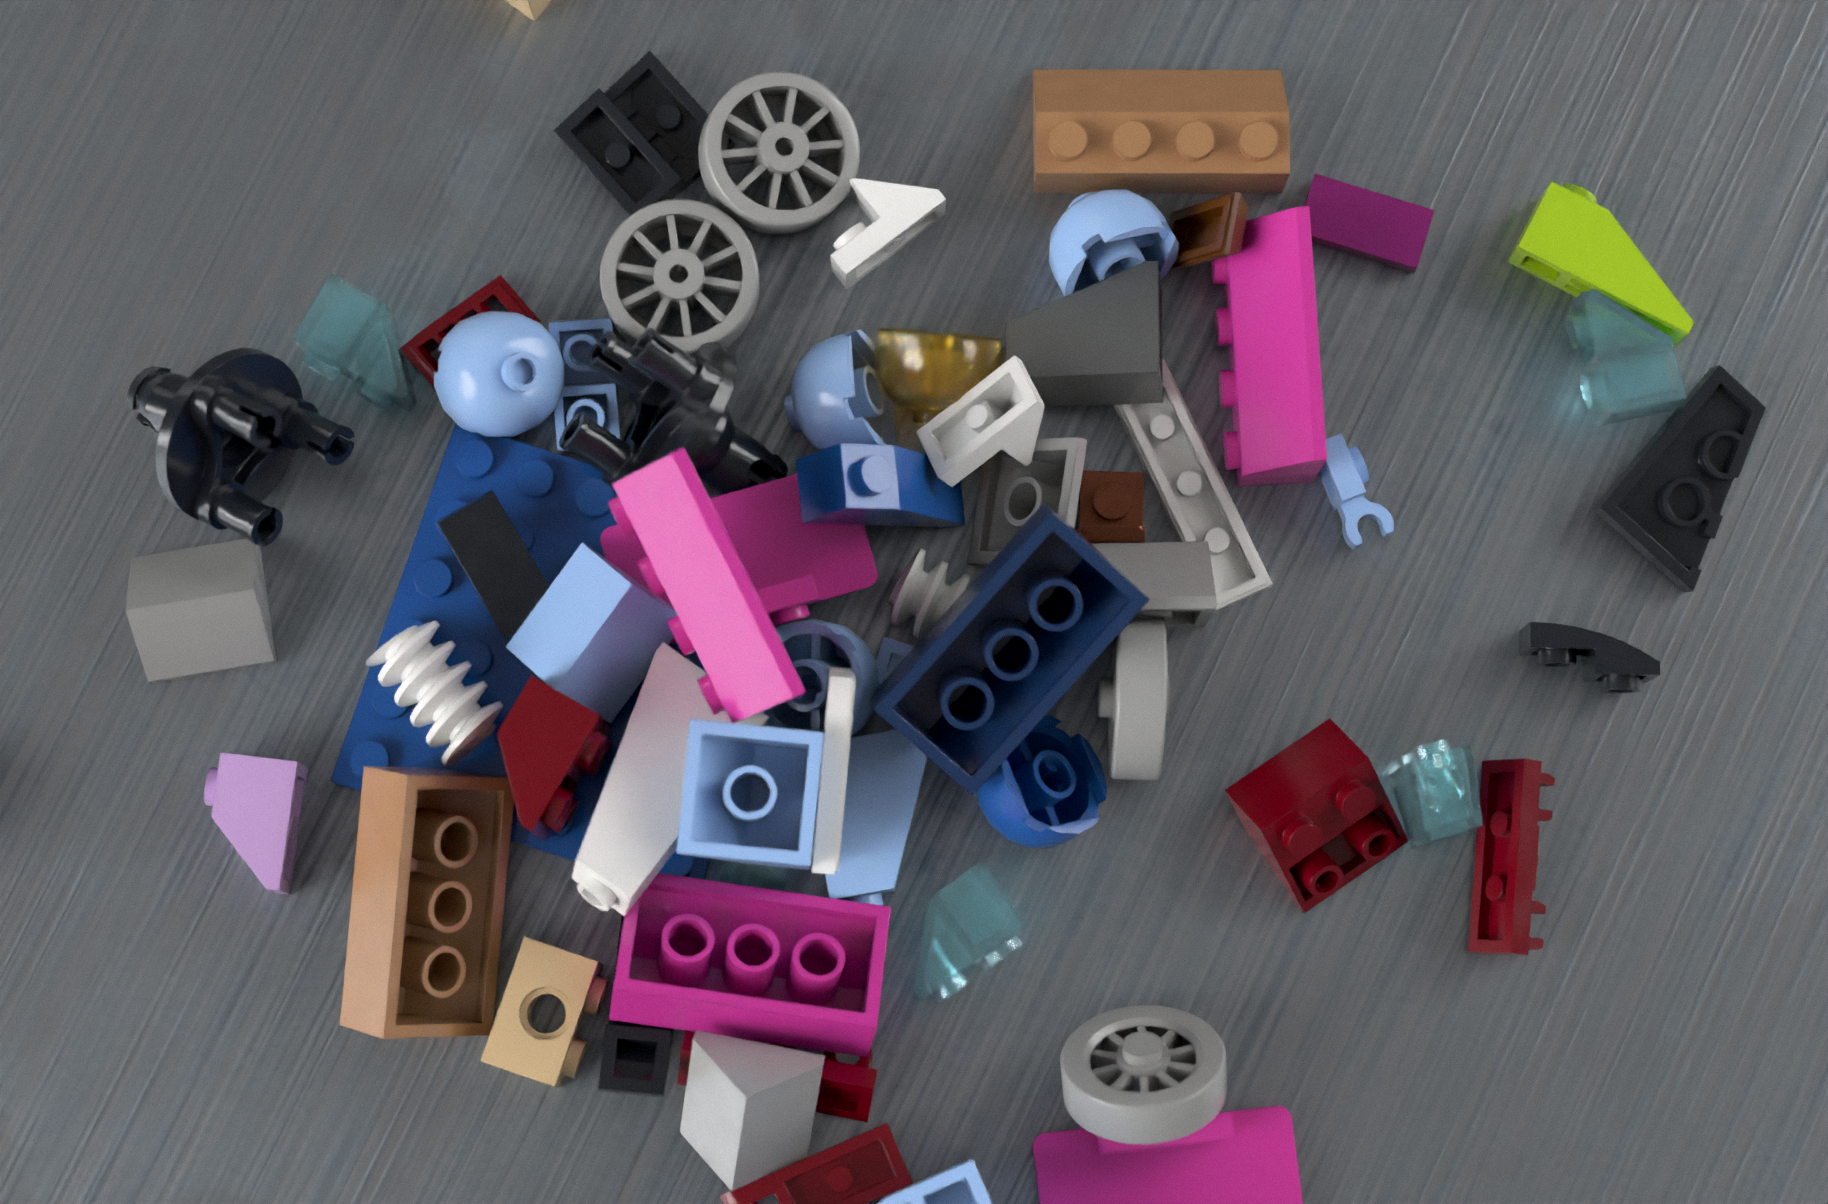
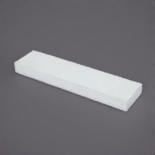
(1194, 491)

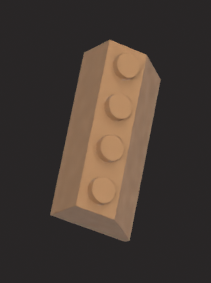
(1160, 131)
(427, 903)

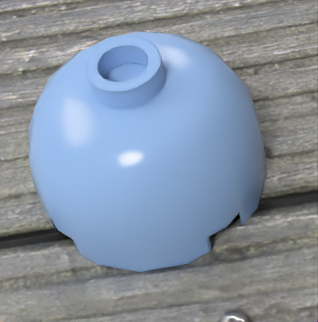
(1106, 236)
(499, 374)
(840, 396)
(813, 649)

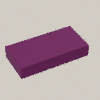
(1367, 223)

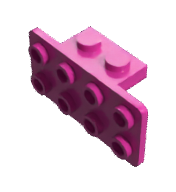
(784, 558)
(1230, 1160)

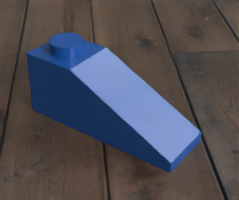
(875, 488)

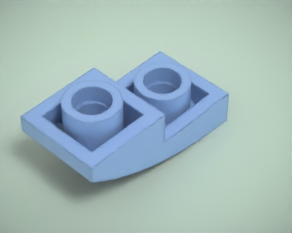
(585, 388)

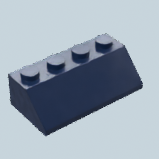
(1008, 649)

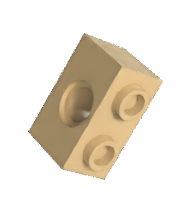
(516, 1041)

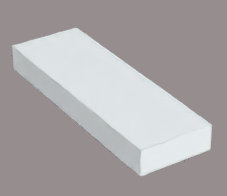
(833, 770)

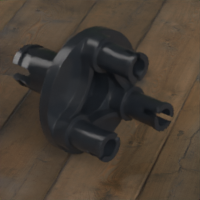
(678, 406)
(232, 437)

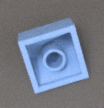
(750, 794)

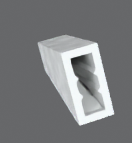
(642, 798)

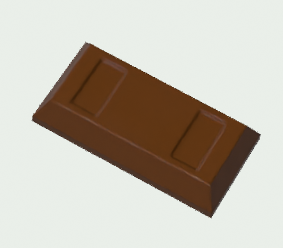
(1209, 230)

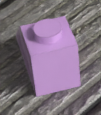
(259, 812)

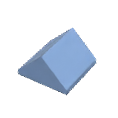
(593, 633)

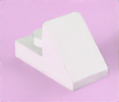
(897, 218)
(992, 416)

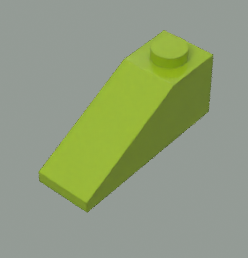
(1586, 249)

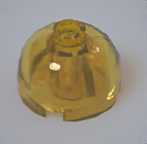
(930, 368)

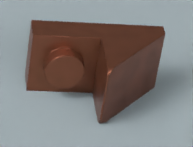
(1111, 507)

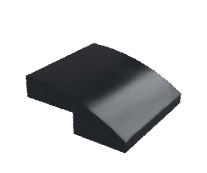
(639, 135)

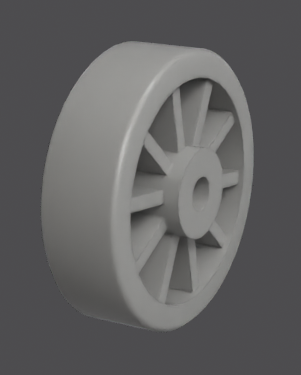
(779, 151)
(679, 274)
(1136, 700)
(1144, 1074)

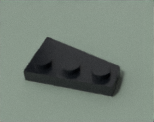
(1680, 479)

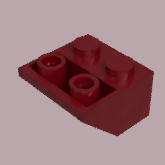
(547, 751)
(1318, 814)

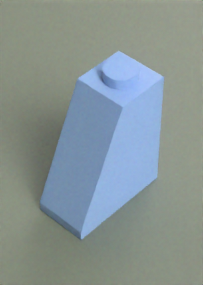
(878, 815)

